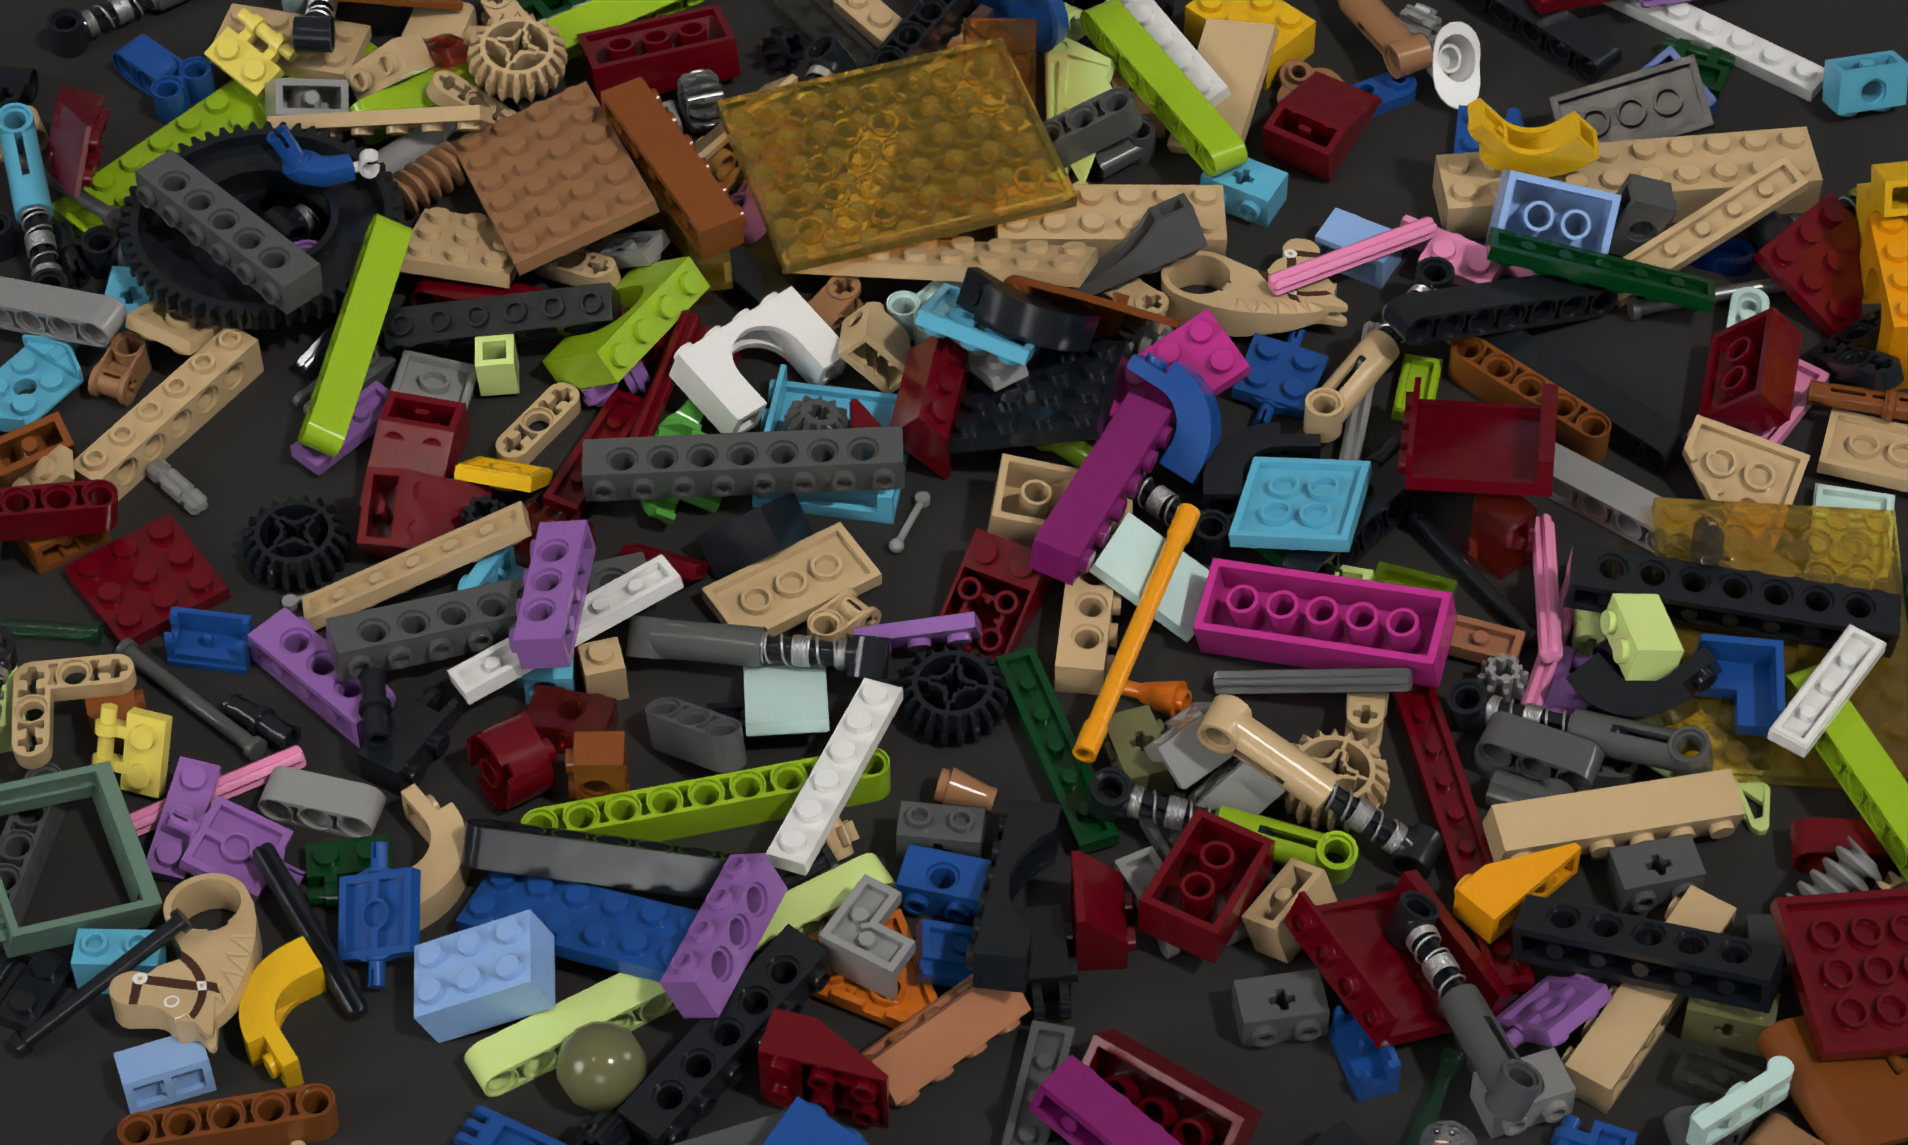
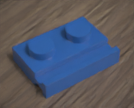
(942, 952)

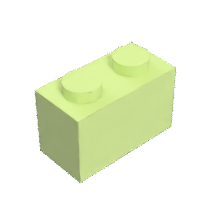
(1641, 636)

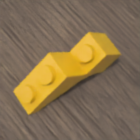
(1884, 194)

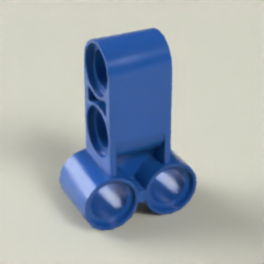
(164, 76)

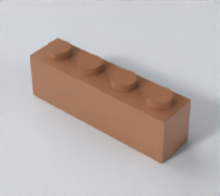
(942, 1035)

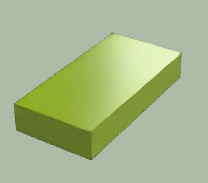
(1417, 366)

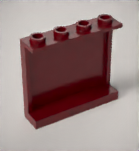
(1479, 445)
(1375, 977)

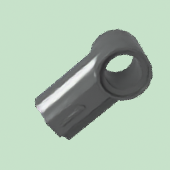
(1134, 149)
(1510, 788)

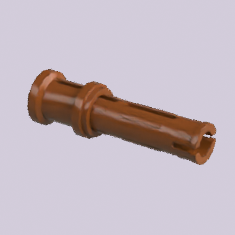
(1887, 403)

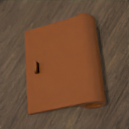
(1111, 311)
(1842, 1099)

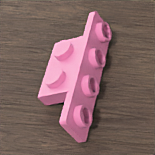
(1466, 257)

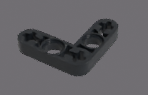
(1852, 357)

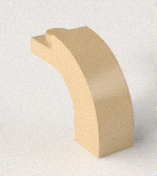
(441, 867)

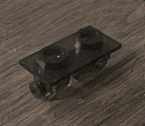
(1707, 542)

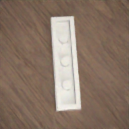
(1826, 691)

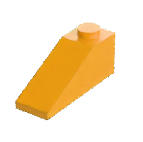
(1496, 892)

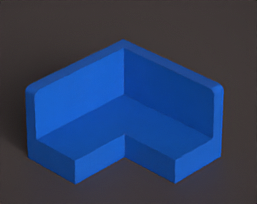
(1751, 676)

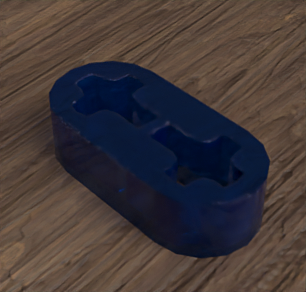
(1721, 258)

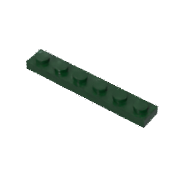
(1601, 269)
(1053, 746)

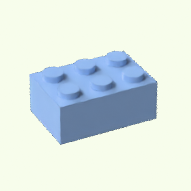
(1555, 211)
(484, 976)

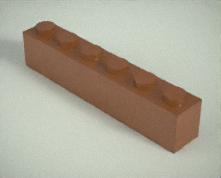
(674, 168)

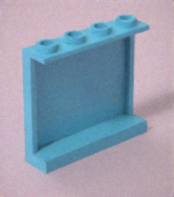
(857, 504)

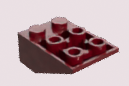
(1318, 124)
(75, 138)
(420, 435)
(410, 509)
(999, 590)
(817, 1065)

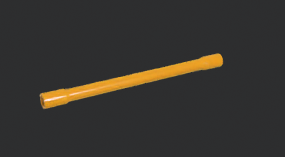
(1096, 726)

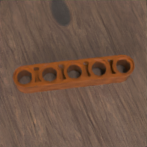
(1502, 379)
(246, 1112)

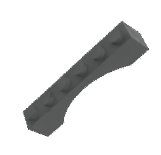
(1163, 235)

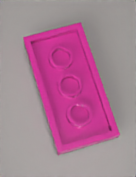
(1201, 345)

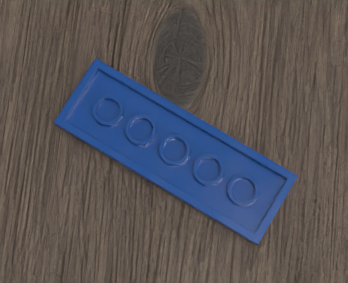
(587, 921)

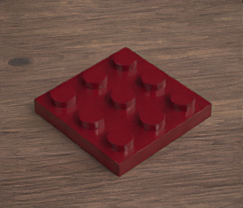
(142, 577)

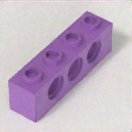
(553, 594)
(301, 662)
(723, 936)

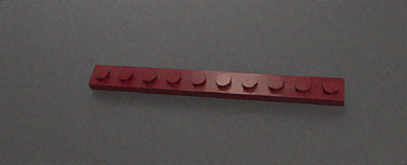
(1454, 812)

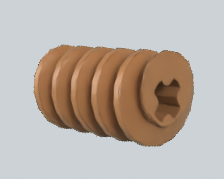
(429, 176)

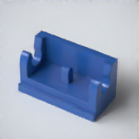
(209, 640)
(1367, 1069)

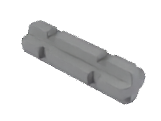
(177, 486)

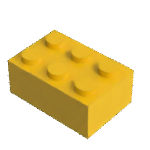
(1295, 28)

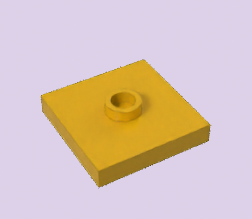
(503, 474)

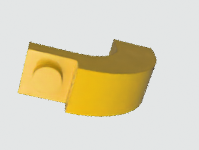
(1536, 150)
(273, 990)

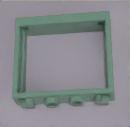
(66, 786)

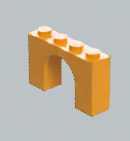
(1885, 282)

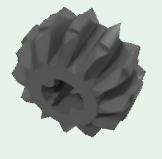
(698, 98)
(815, 414)

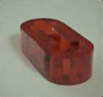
(447, 50)

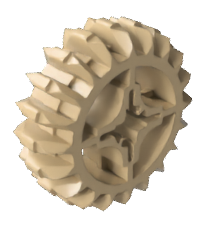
(517, 57)
(1356, 768)

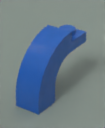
(1196, 413)

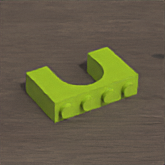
(656, 301)

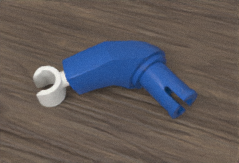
(317, 170)

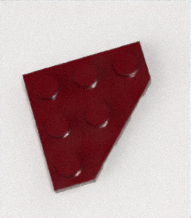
(1819, 264)

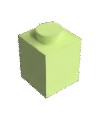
(497, 365)

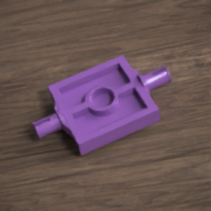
(225, 841)
(1553, 1009)

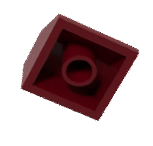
(1099, 915)

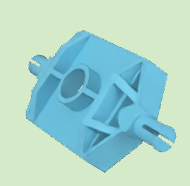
(41, 365)

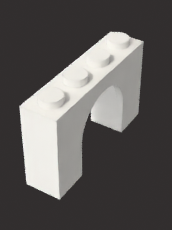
(779, 324)

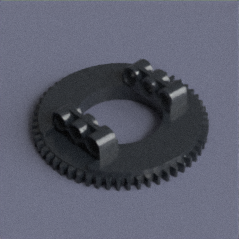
(252, 173)

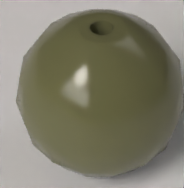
(600, 1065)

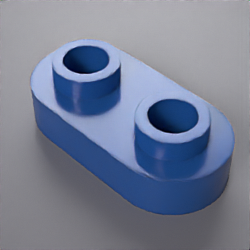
(1394, 92)

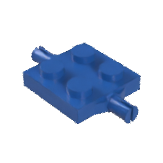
(1279, 376)
(379, 915)

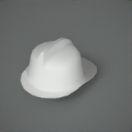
(1456, 64)

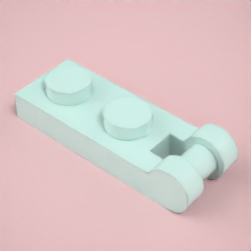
(1741, 1103)

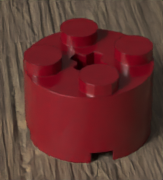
(512, 761)

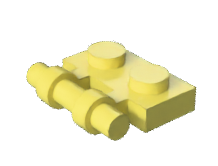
(245, 63)
(145, 748)

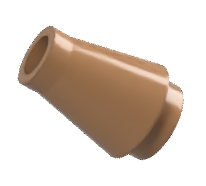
(961, 789)

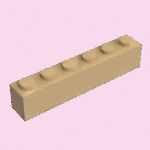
(1617, 815)
(1636, 1015)

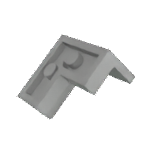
(1181, 749)
(1236, 786)
(861, 944)

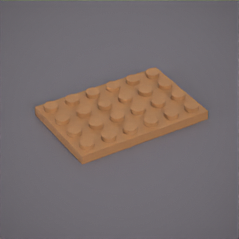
(554, 178)

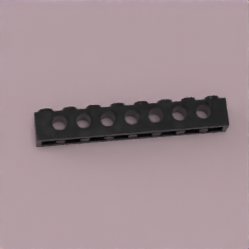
(1759, 605)

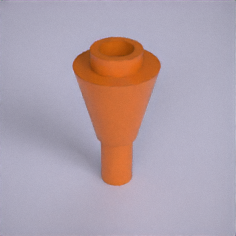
(1163, 696)

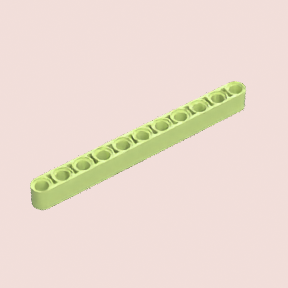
(632, 1001)

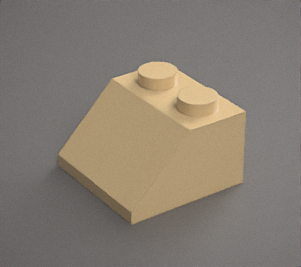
(1026, 496)

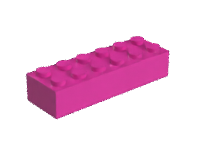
(1324, 620)

